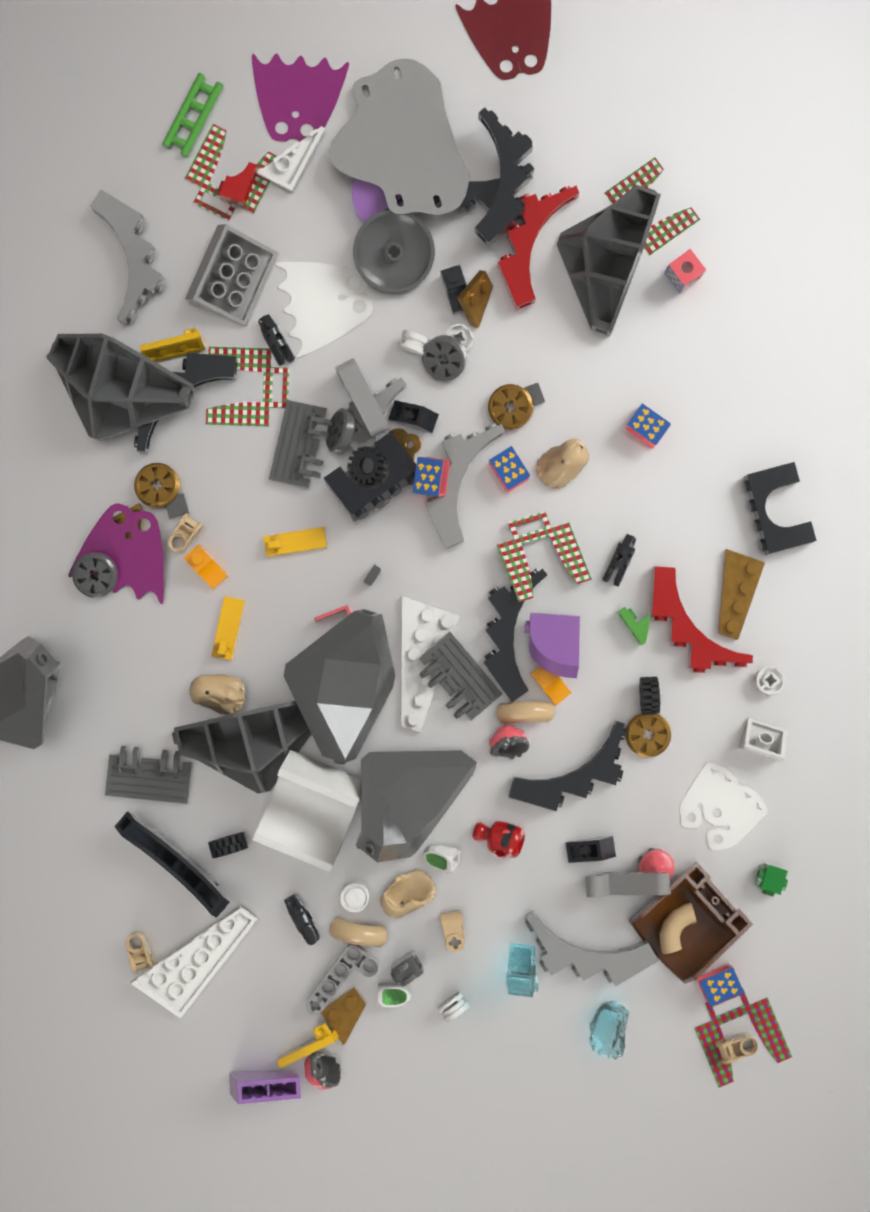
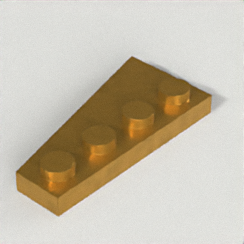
(739, 585)

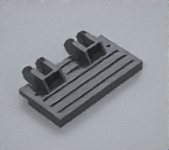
(296, 444)
(460, 675)
(148, 780)

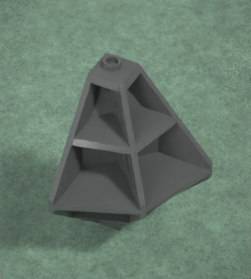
(605, 253)
(115, 384)
(343, 683)
(26, 692)
(246, 744)
(407, 797)

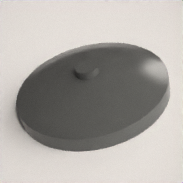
(393, 251)

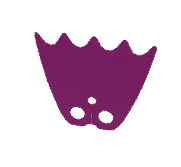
(296, 88)
(137, 558)

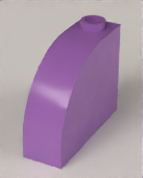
(369, 199)
(554, 642)
(264, 1086)

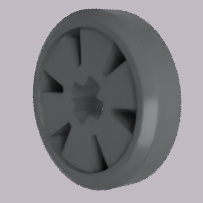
(433, 357)
(340, 431)
(107, 575)

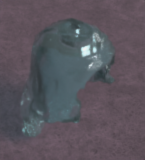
(606, 1033)

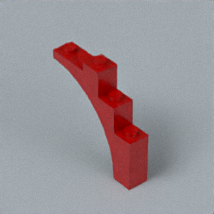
(515, 268)
(667, 604)

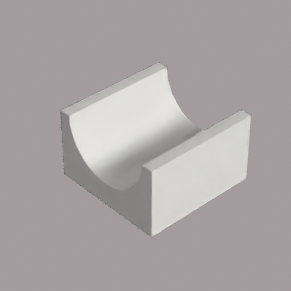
(309, 811)

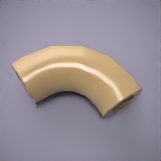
(525, 712)
(673, 926)
(358, 934)

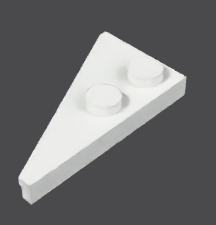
(289, 166)

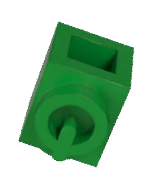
(771, 879)

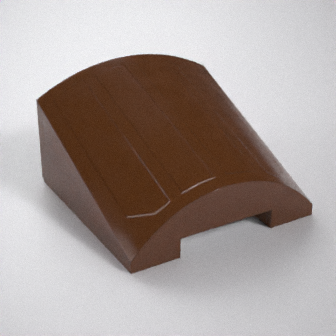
(703, 942)

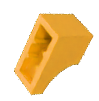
(206, 566)
(551, 685)

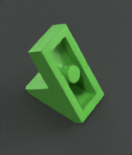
(638, 629)

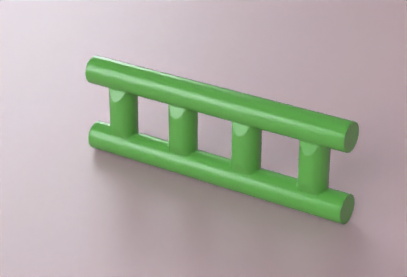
(180, 117)

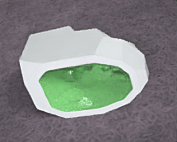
(442, 858)
(392, 995)

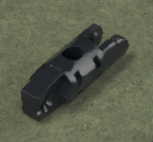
(275, 340)
(624, 550)
(302, 919)

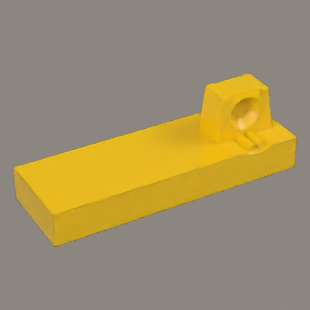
(174, 346)
(295, 541)
(228, 628)
(323, 1038)

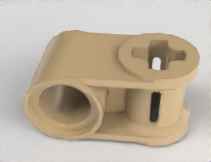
(185, 532)
(453, 927)
(140, 956)
(735, 1048)

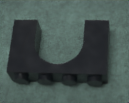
(360, 501)
(774, 537)

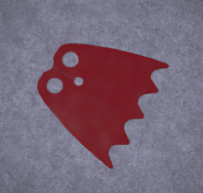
(509, 24)

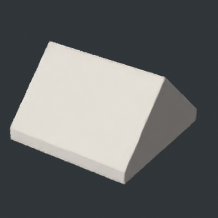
(764, 739)

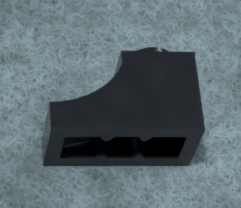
(454, 284)
(413, 416)
(590, 849)

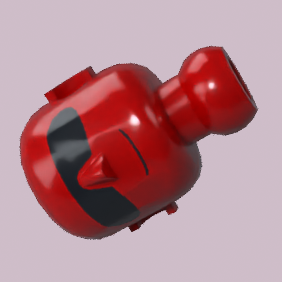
(501, 838)

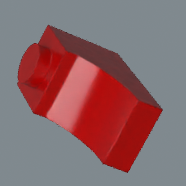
(238, 187)

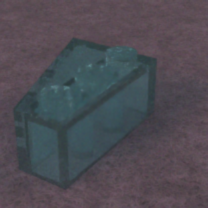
(521, 971)

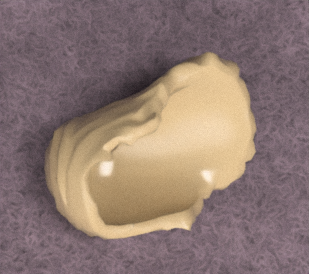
(562, 463)
(224, 696)
(412, 888)

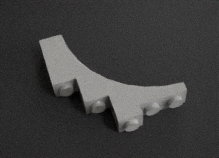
(138, 251)
(362, 436)
(460, 453)
(559, 954)

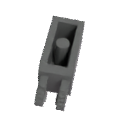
(406, 969)

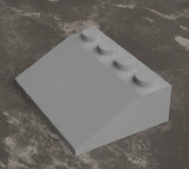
(231, 274)

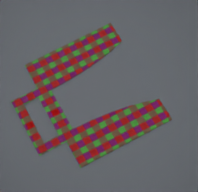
(764, 1024)

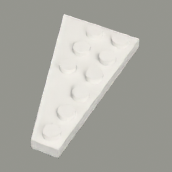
(420, 630)
(186, 971)

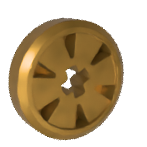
(522, 402)
(167, 478)
(644, 746)

